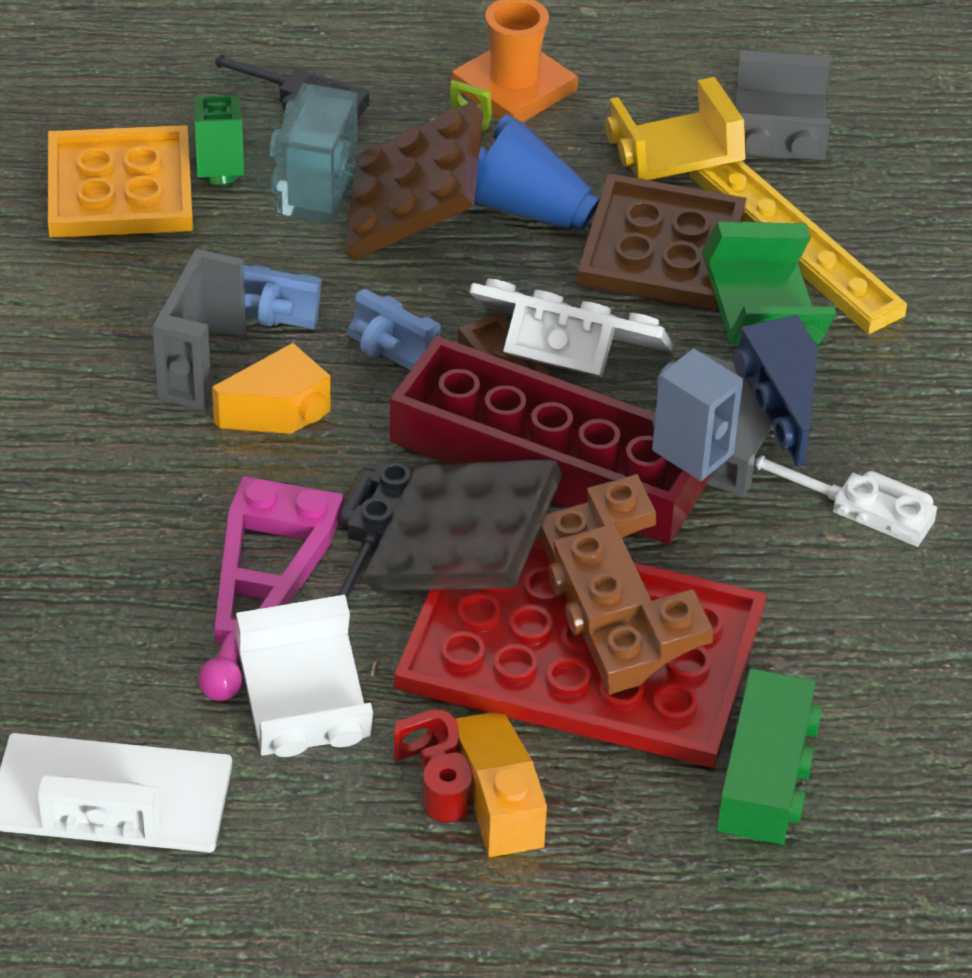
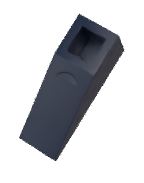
(781, 369)

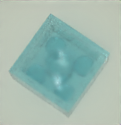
(315, 152)

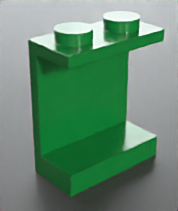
(759, 276)

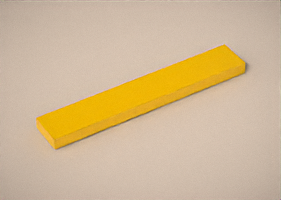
(823, 261)

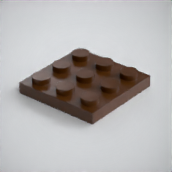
(414, 180)
(652, 240)

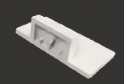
(564, 335)
(113, 792)

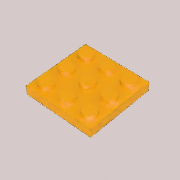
(119, 181)

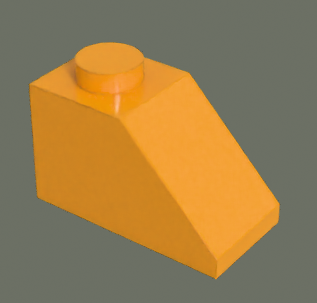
(273, 394)

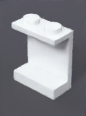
(302, 676)

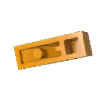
(503, 785)

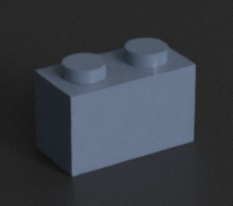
(696, 414)

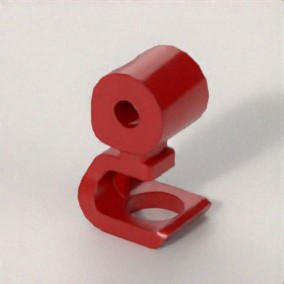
(446, 772)

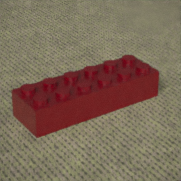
(490, 410)

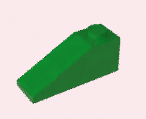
(218, 138)

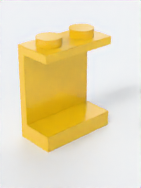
(681, 142)

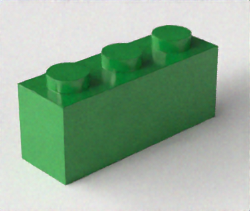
(769, 757)

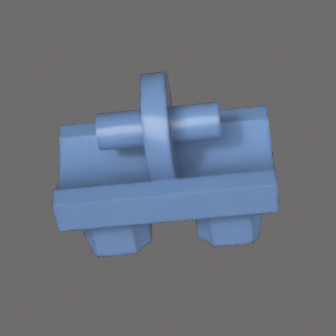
(281, 297)
(390, 330)

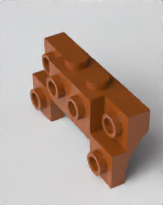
(605, 592)

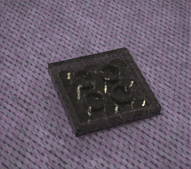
(464, 526)

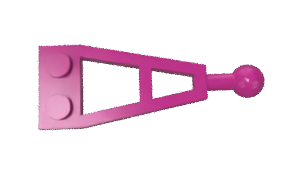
(273, 510)

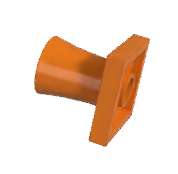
(514, 68)

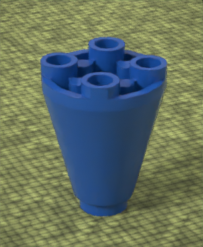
(531, 180)

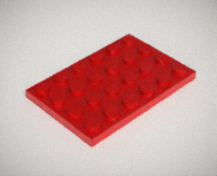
(520, 659)

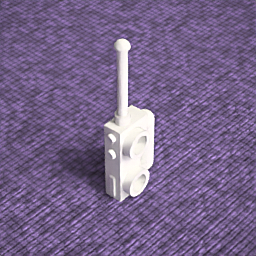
(872, 501)

